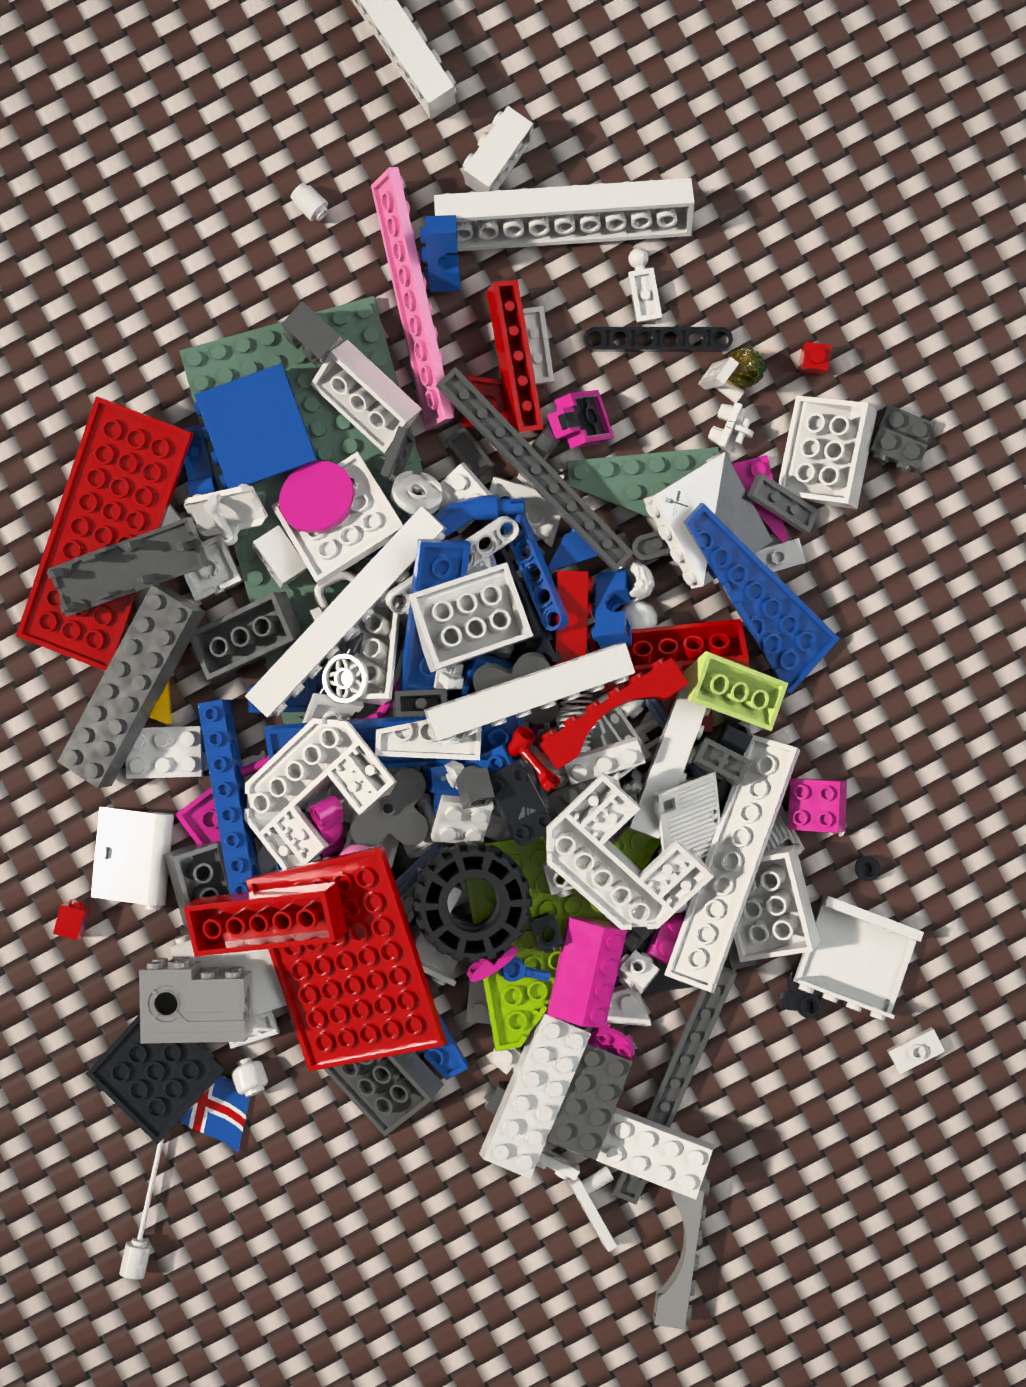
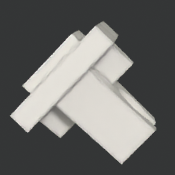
(449, 678)

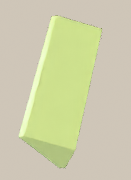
(735, 690)

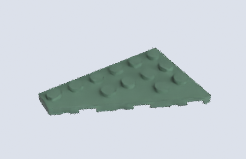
(634, 477)

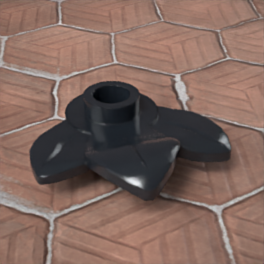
(795, 998)

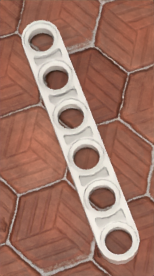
(476, 555)

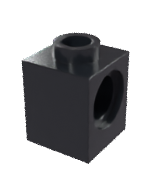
(541, 921)

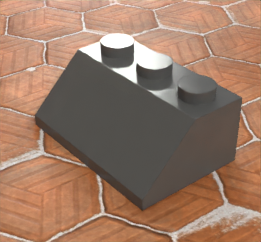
(197, 873)

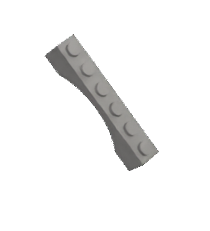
(672, 1298)

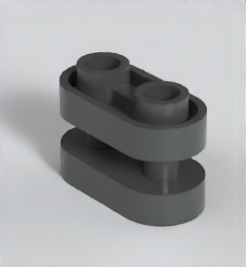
(649, 547)

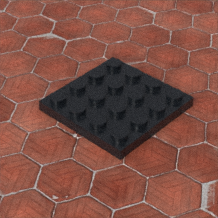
(155, 1080)

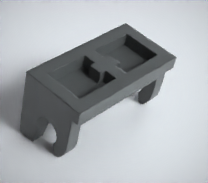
(726, 763)

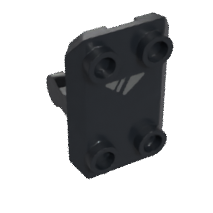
(522, 802)

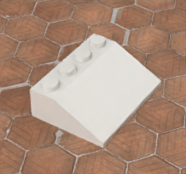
(828, 450)
(469, 617)
(777, 911)

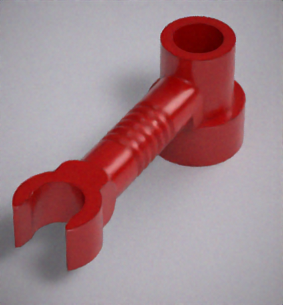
(520, 745)

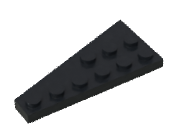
(541, 639)

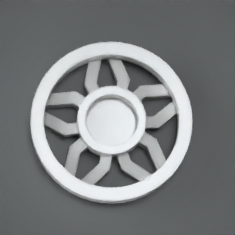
(345, 678)

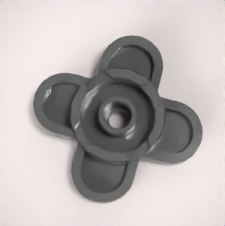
(494, 674)
(404, 822)

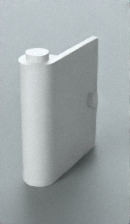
(131, 856)

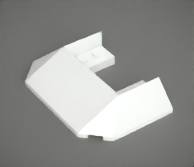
(297, 772)
(607, 878)

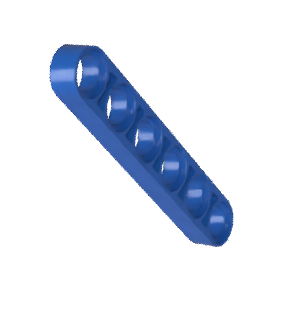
(527, 566)

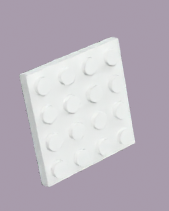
(365, 529)

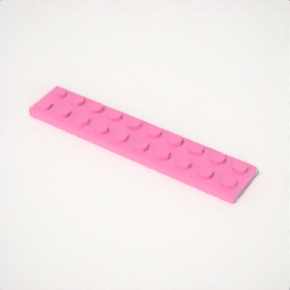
(411, 297)

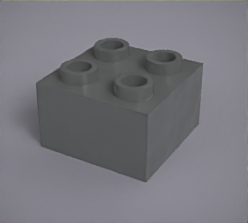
(309, 331)

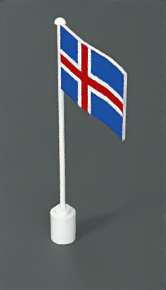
(216, 1114)

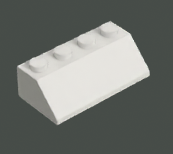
(364, 395)

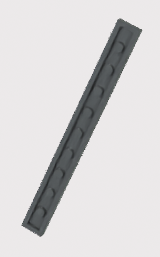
(534, 469)
(680, 1070)

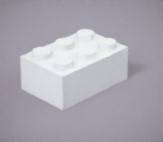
(498, 151)

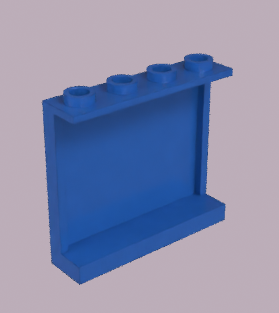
(255, 427)

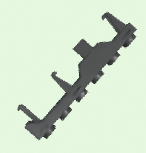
(128, 566)

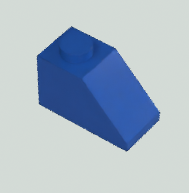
(571, 552)

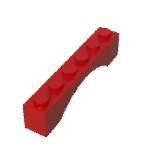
(657, 684)

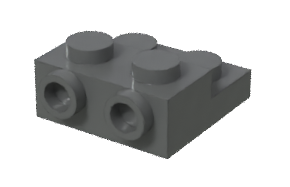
(901, 439)

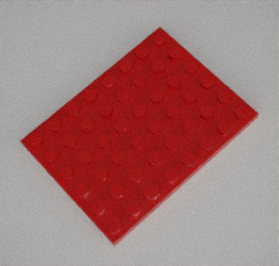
(367, 988)

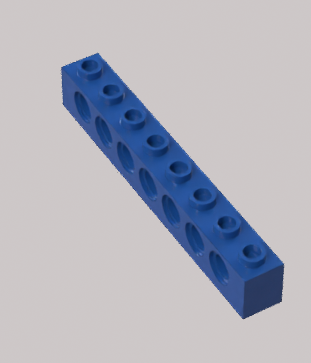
(228, 792)

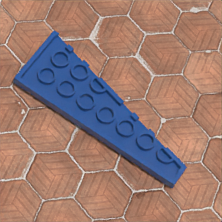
(776, 618)

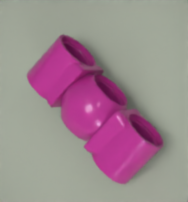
(328, 822)

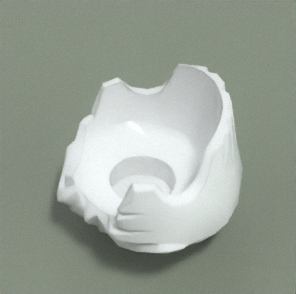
(642, 580)

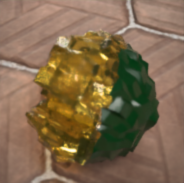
(749, 369)

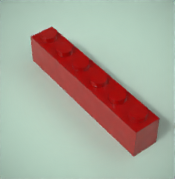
(514, 358)

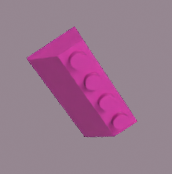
(586, 971)

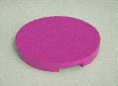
(317, 497)

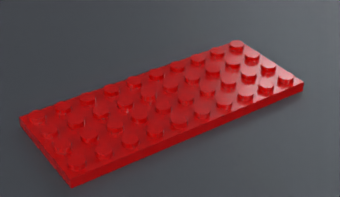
(112, 494)

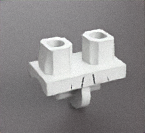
(735, 428)

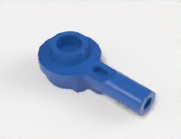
(516, 970)

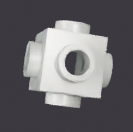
(643, 976)

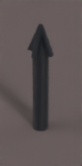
(352, 647)

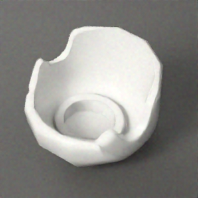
(641, 615)

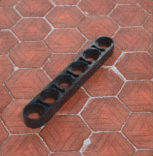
(658, 343)

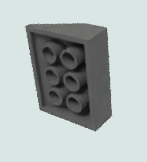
(388, 1088)

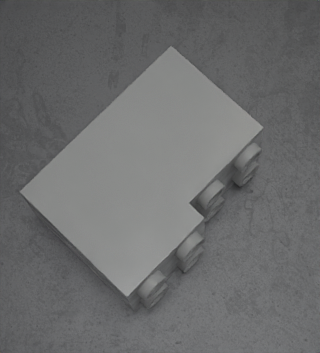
(192, 1004)

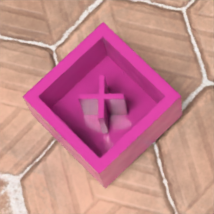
(817, 805)

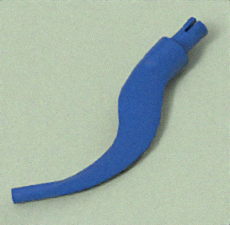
(477, 508)

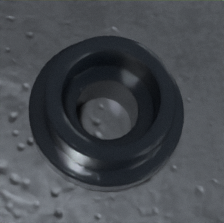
(872, 874)

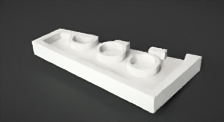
(417, 742)

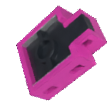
(581, 419)

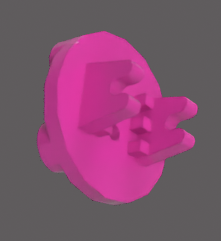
(612, 1042)

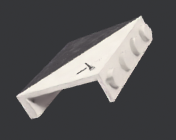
(724, 494)

